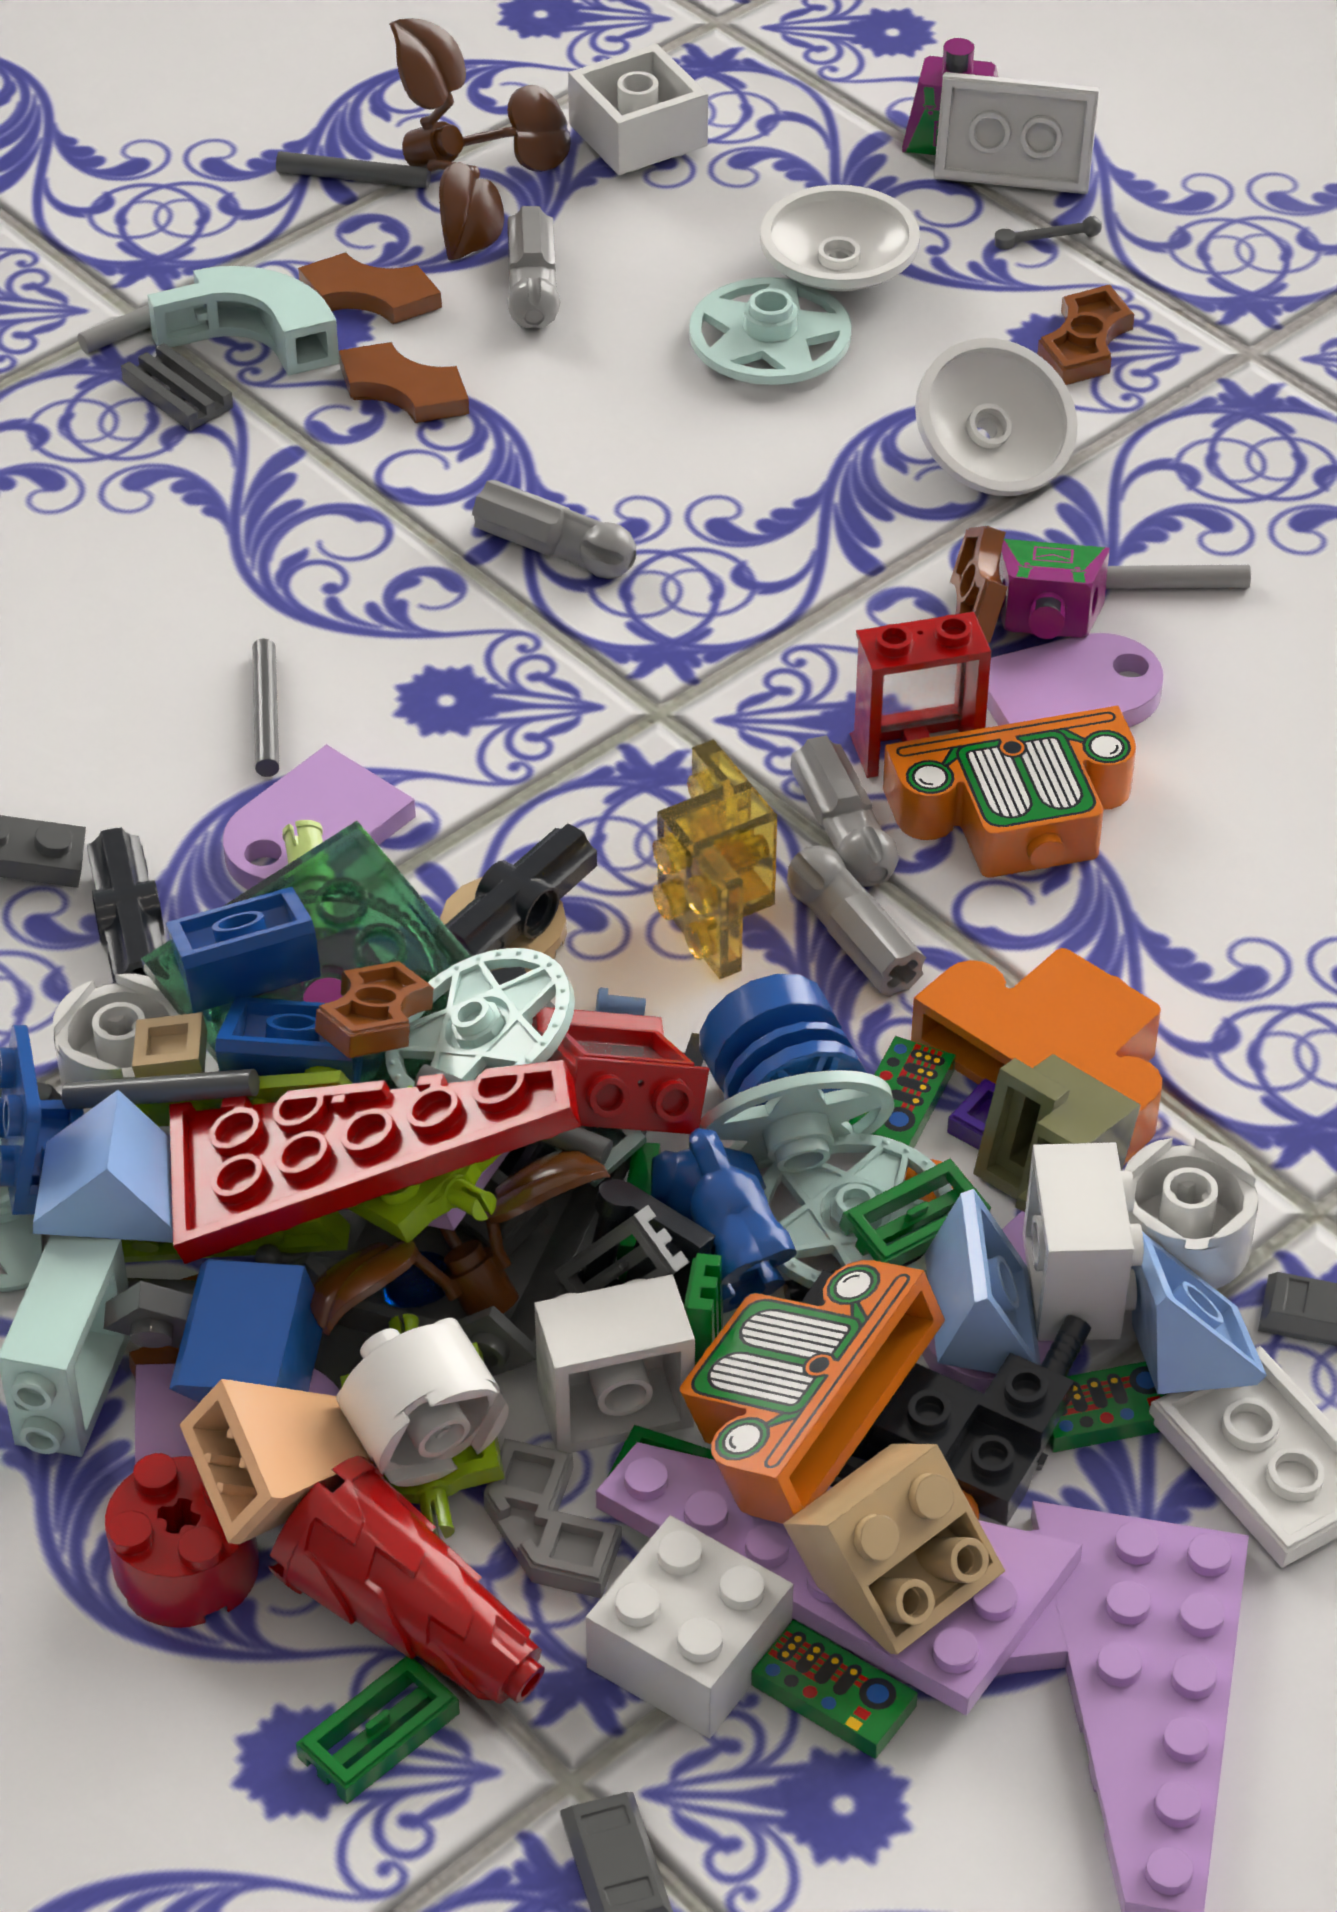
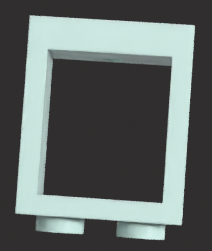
(56, 1351)

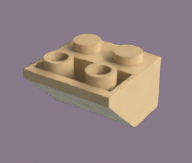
(896, 1544)

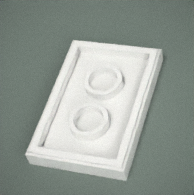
(1016, 132)
(1263, 1456)

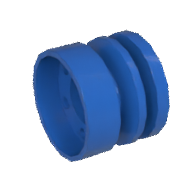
(773, 1032)

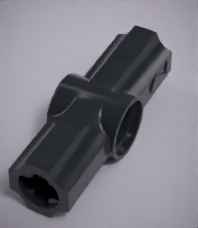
(524, 895)
(124, 901)

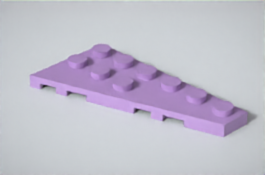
(947, 1662)
(1150, 1684)

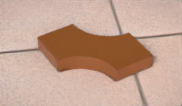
(388, 292)
(1081, 344)
(418, 389)
(978, 576)
(373, 1009)

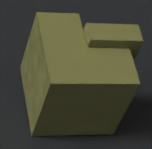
(1047, 1107)

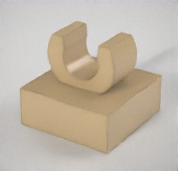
(170, 1045)

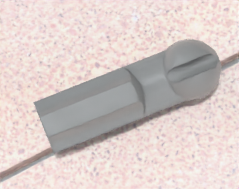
(532, 268)
(554, 530)
(844, 810)
(855, 919)

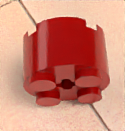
(171, 1546)

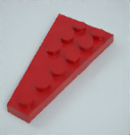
(333, 1147)

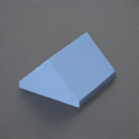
(107, 1177)
(980, 1291)
(1189, 1329)

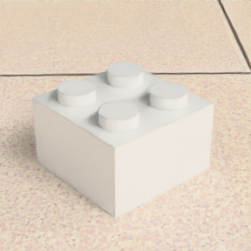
(638, 109)
(1081, 1238)
(613, 1362)
(687, 1625)

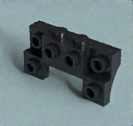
(985, 1437)

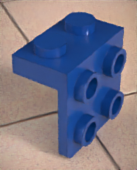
(25, 1123)

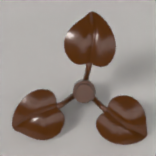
(469, 206)
(473, 1271)

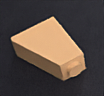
(266, 1451)

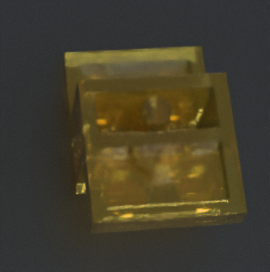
(715, 859)

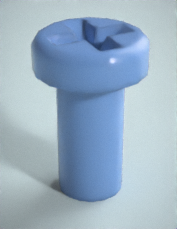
(619, 1004)

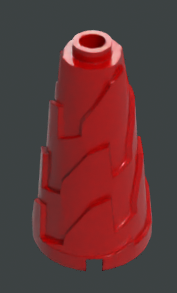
(384, 1567)

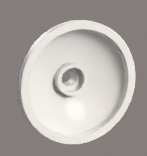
(839, 237)
(1009, 396)

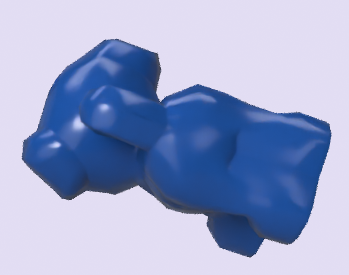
(726, 1197)

